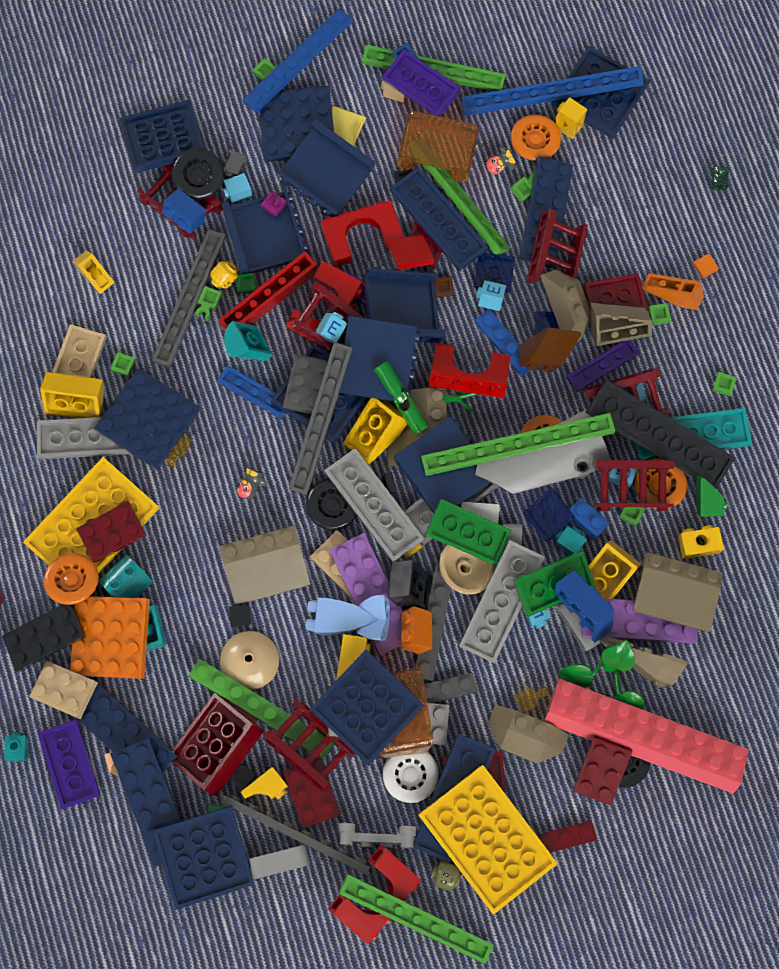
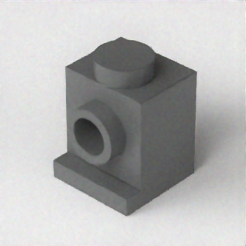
(235, 164)

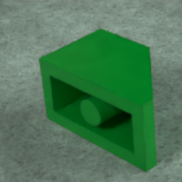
(709, 500)

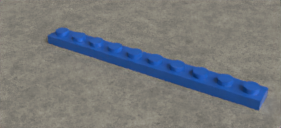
(552, 91)

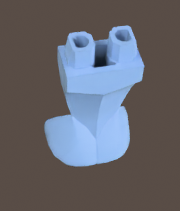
(339, 617)

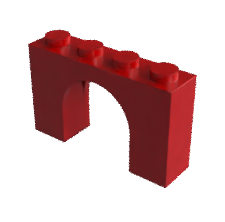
(336, 228)
(341, 283)
(488, 383)
(367, 922)

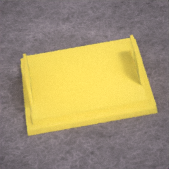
(347, 124)

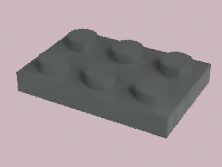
(304, 383)

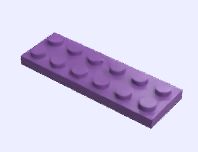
(366, 579)
(642, 627)

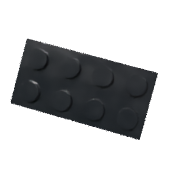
(43, 636)

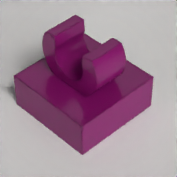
(273, 203)

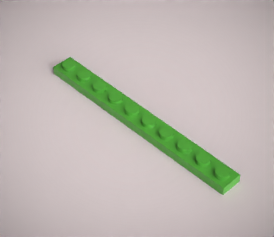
(518, 444)

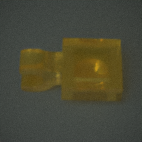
(179, 450)
(529, 699)

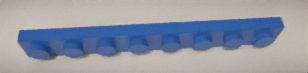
(297, 60)

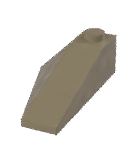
(657, 668)

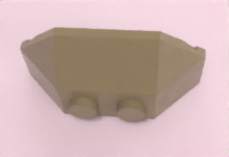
(567, 301)
(526, 735)

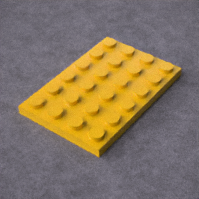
(94, 495)
(487, 839)

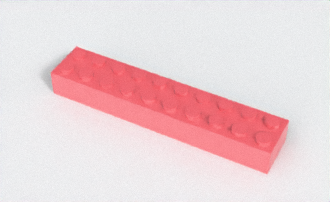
(648, 736)

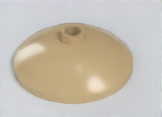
(476, 573)
(263, 664)

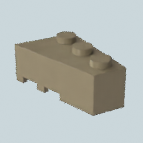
(618, 323)

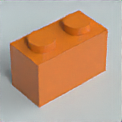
(416, 630)

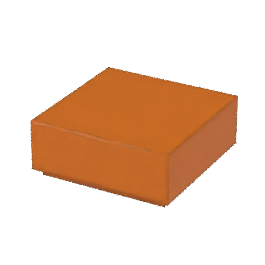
(705, 266)

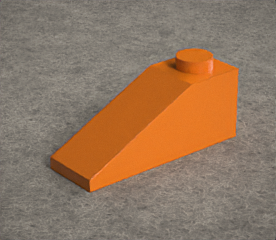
(677, 291)

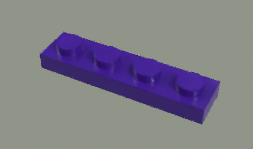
(602, 365)

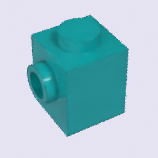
(570, 540)
(16, 748)

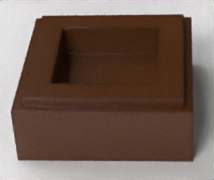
(444, 287)

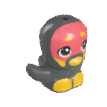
(499, 162)
(248, 485)

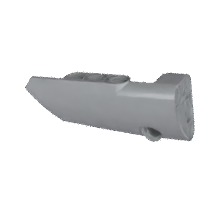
(546, 465)

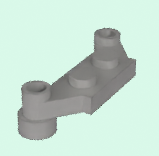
(366, 840)

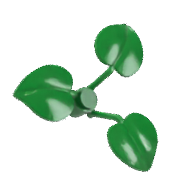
(613, 659)

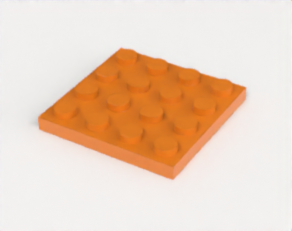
(114, 637)

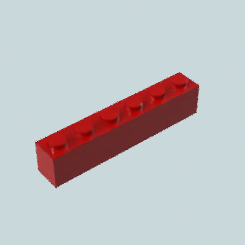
(271, 292)

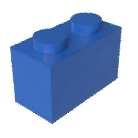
(184, 211)
(588, 519)

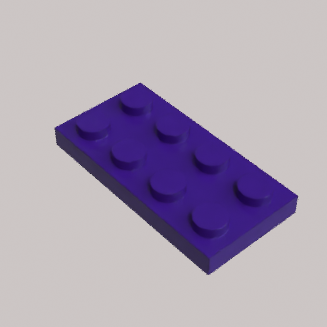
(421, 83)
(69, 764)

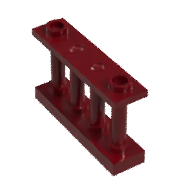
(211, 203)
(544, 239)
(334, 304)
(631, 382)
(642, 468)
(290, 751)

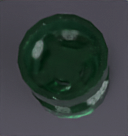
(719, 179)

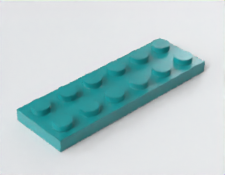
(721, 428)

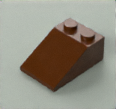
(547, 349)

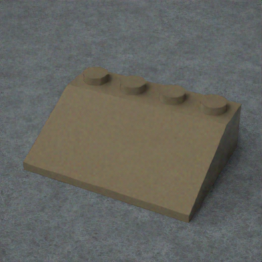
(432, 408)
(264, 565)
(677, 591)

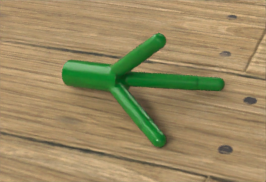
(458, 398)

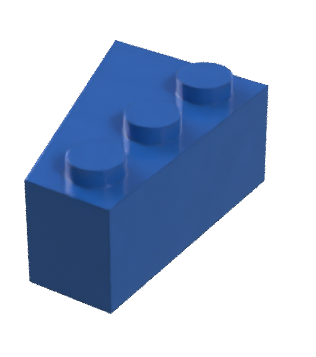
(587, 604)

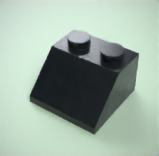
(409, 585)

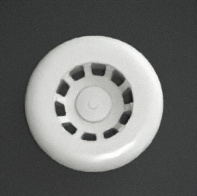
(410, 776)

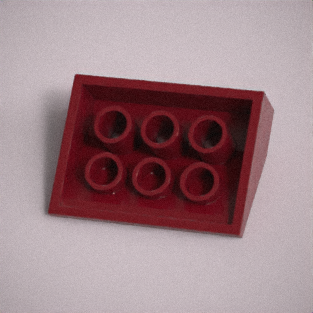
(215, 744)

